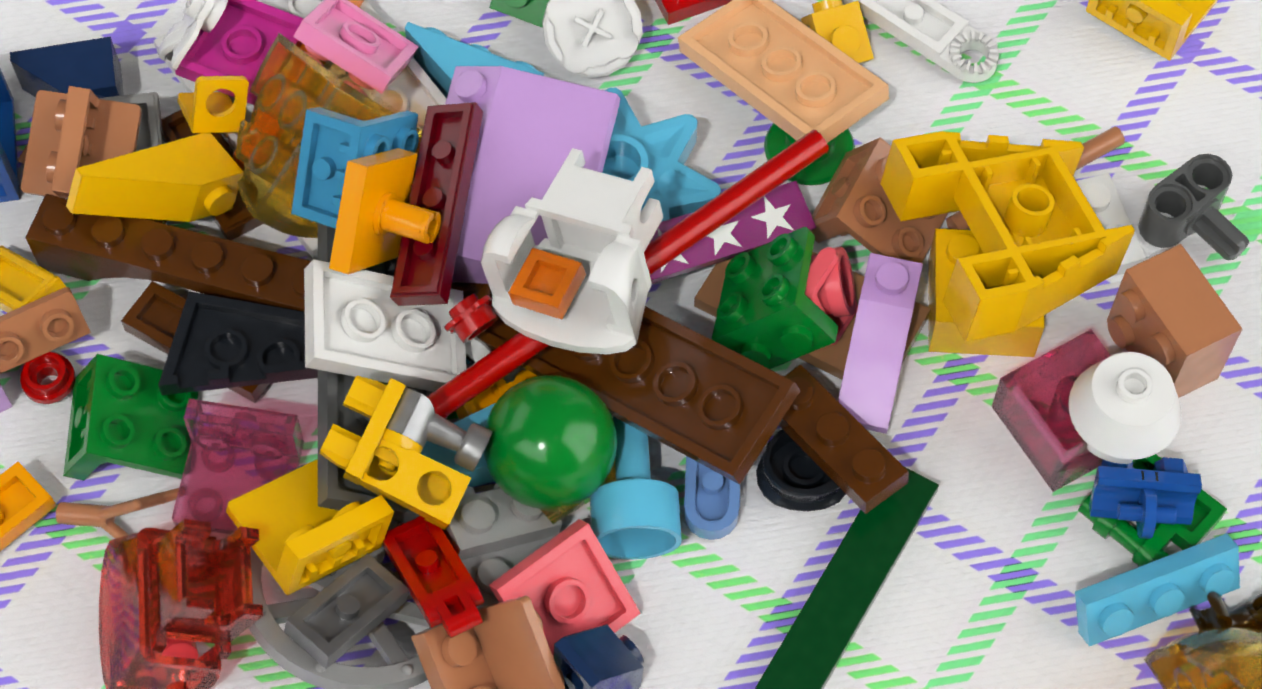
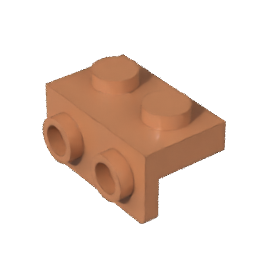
(40, 328)

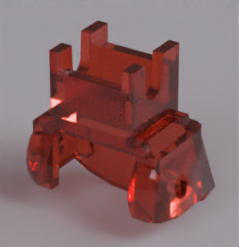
(173, 588)

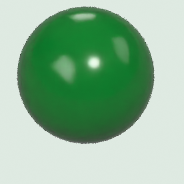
(550, 442)

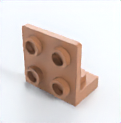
(859, 207)
(497, 654)

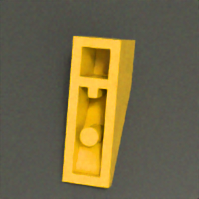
(162, 182)

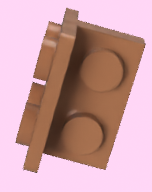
(73, 133)

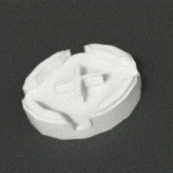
(592, 34)

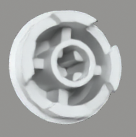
(1125, 407)

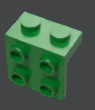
(766, 306)

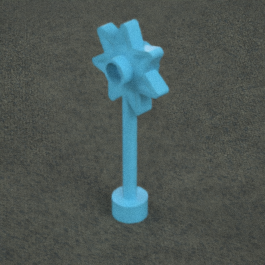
(635, 513)

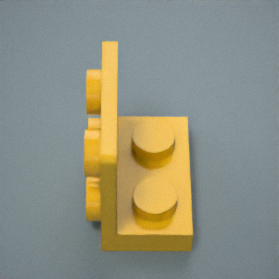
(1153, 23)
(305, 540)

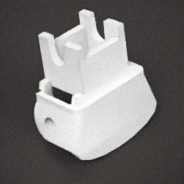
(592, 222)

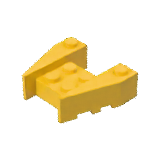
(1024, 213)

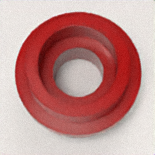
(42, 367)

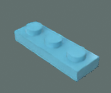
(1157, 589)

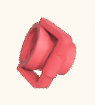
(832, 286)

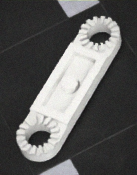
(934, 34)

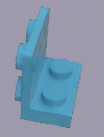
(328, 144)

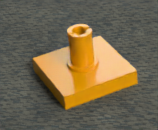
(378, 212)

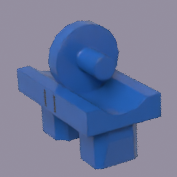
(1144, 495)

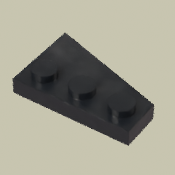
(234, 345)

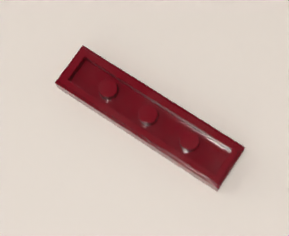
(440, 185)

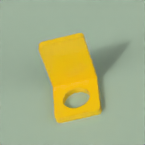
(214, 111)

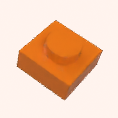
(547, 283)

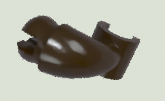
(1247, 615)

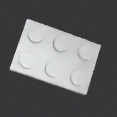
(364, 333)

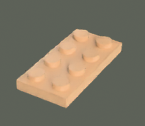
(783, 68)

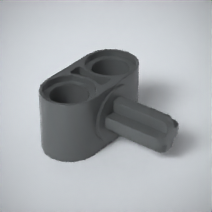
(1193, 208)

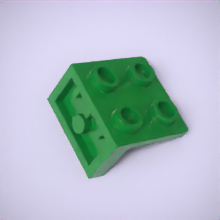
(125, 420)

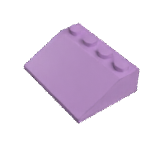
(521, 145)

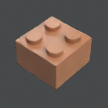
(1175, 318)

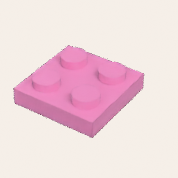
(356, 43)

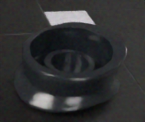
(793, 478)

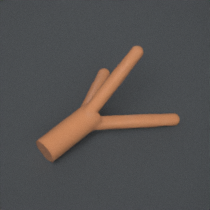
(104, 516)

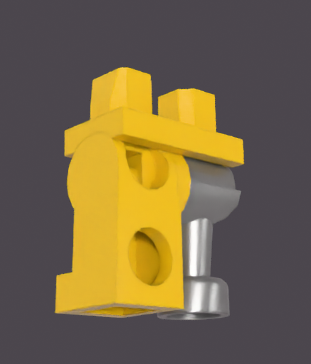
(390, 450)

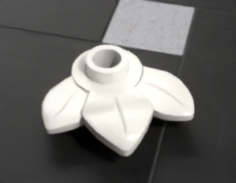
(197, 16)

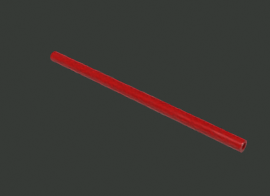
(657, 254)

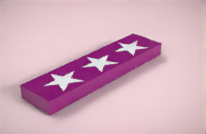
(772, 215)

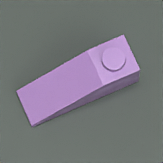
(879, 340)

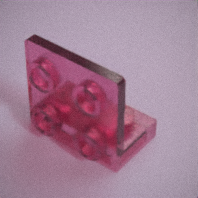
(232, 455)

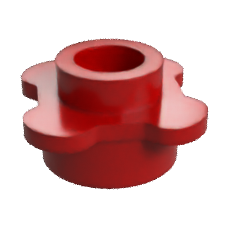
(471, 317)

